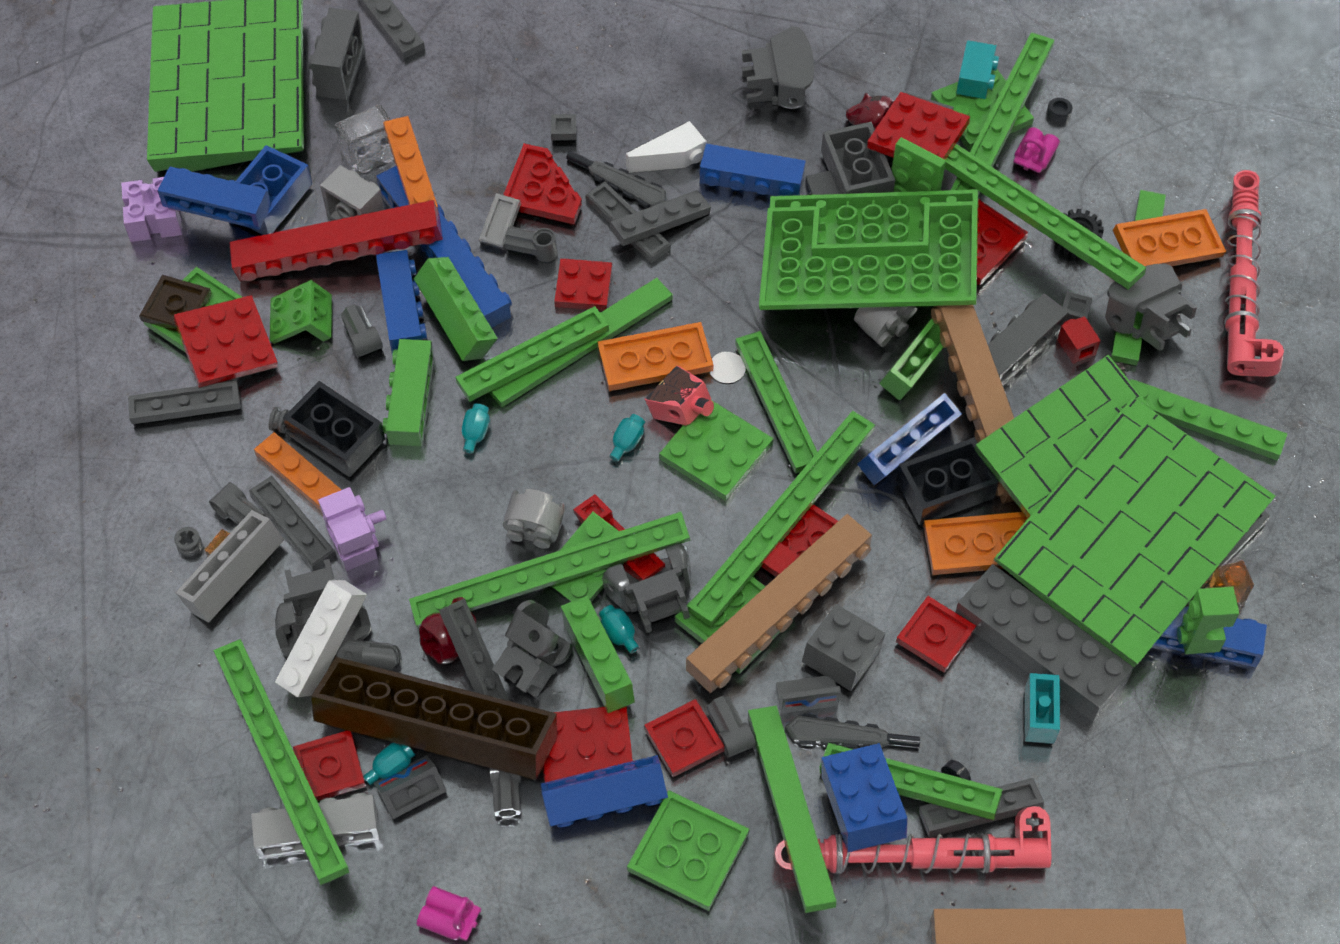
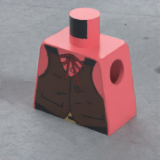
(679, 398)

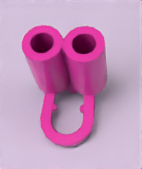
(1036, 150)
(448, 914)

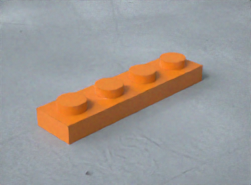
(408, 160)
(295, 469)

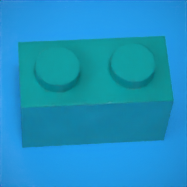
(976, 69)
(1042, 708)

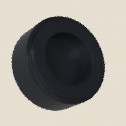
(1059, 110)
(956, 769)

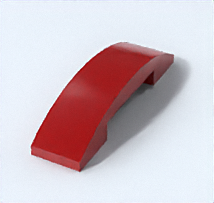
(639, 568)

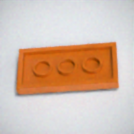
(1170, 239)
(653, 355)
(969, 542)

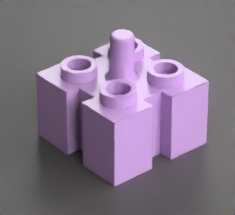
(145, 213)
(350, 527)

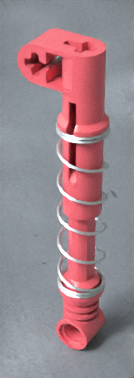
(1243, 287)
(939, 851)

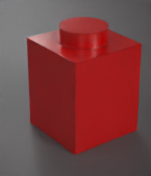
(1078, 339)

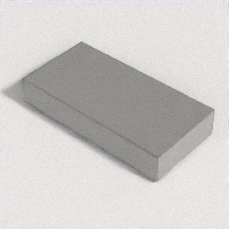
(499, 219)

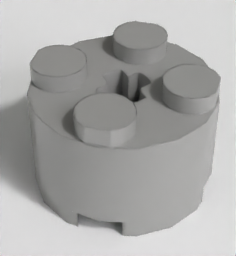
(884, 322)
(533, 518)

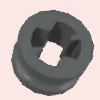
(276, 420)
(188, 532)

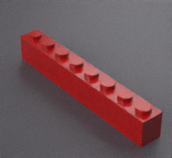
(336, 241)

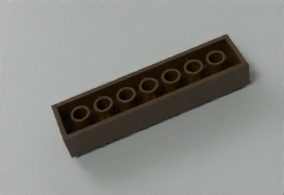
(435, 717)

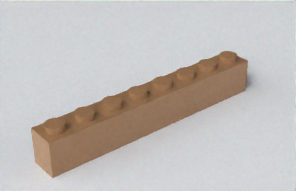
(975, 372)
(778, 604)
(1058, 926)

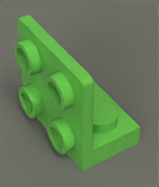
(301, 309)

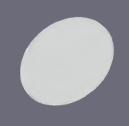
(727, 367)

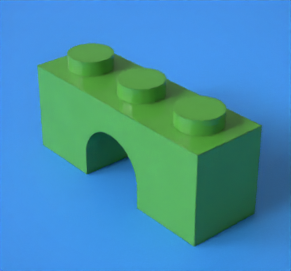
(1204, 621)

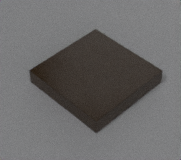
(173, 297)

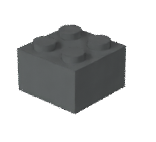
(843, 647)

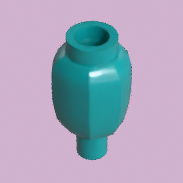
(475, 426)
(627, 436)
(618, 627)
(389, 762)

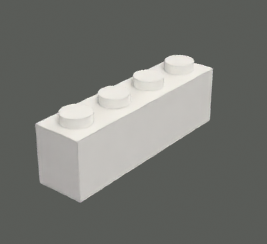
(321, 638)

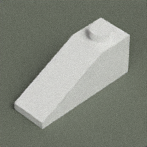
(669, 151)

